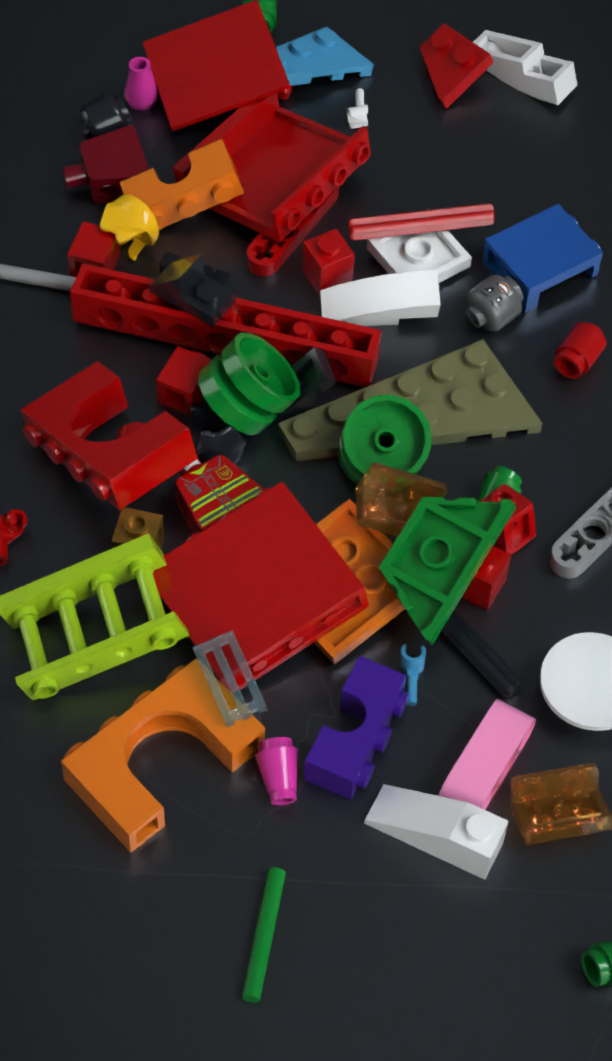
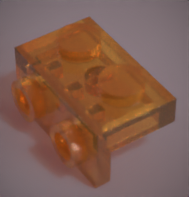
(390, 496)
(559, 804)

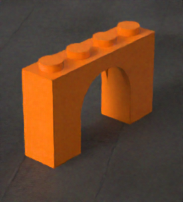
(182, 703)

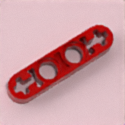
(282, 250)

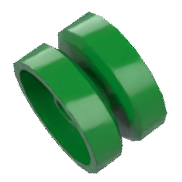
(249, 384)
(389, 420)

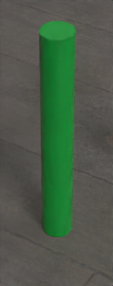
(263, 935)

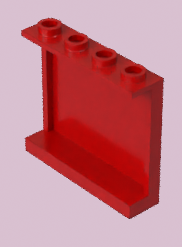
(282, 165)
(263, 577)

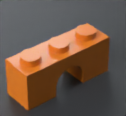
(207, 185)

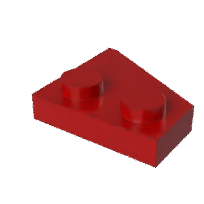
(453, 63)

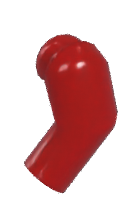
(11, 527)

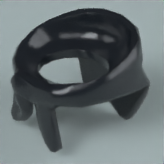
(224, 442)

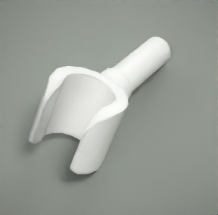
(358, 115)

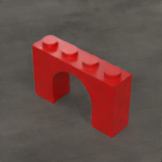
(115, 468)

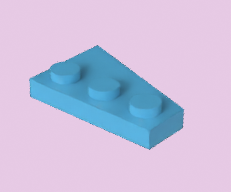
(321, 55)

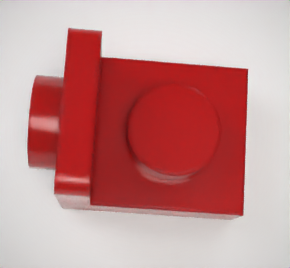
(521, 525)

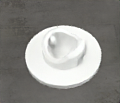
(579, 680)

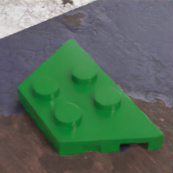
(441, 555)

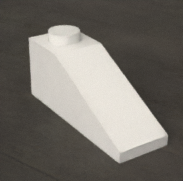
(440, 827)

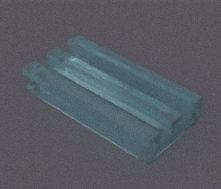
(244, 710)

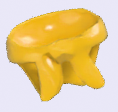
(130, 220)

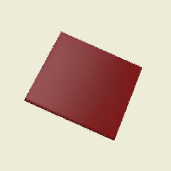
(216, 65)

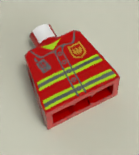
(211, 490)

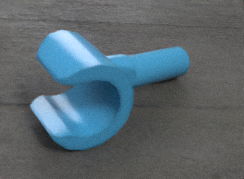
(412, 668)

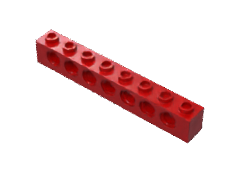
(126, 305)

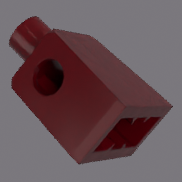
(106, 163)

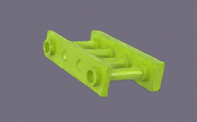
(79, 582)

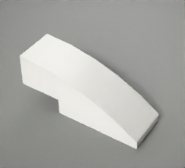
(526, 68)
(383, 298)

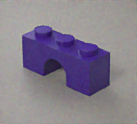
(343, 759)

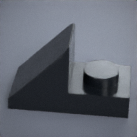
(192, 291)
(314, 378)

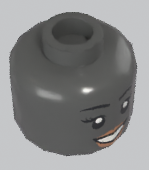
(494, 302)

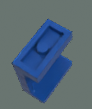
(542, 253)

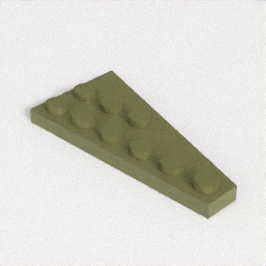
(457, 393)

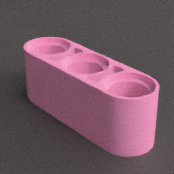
(488, 755)

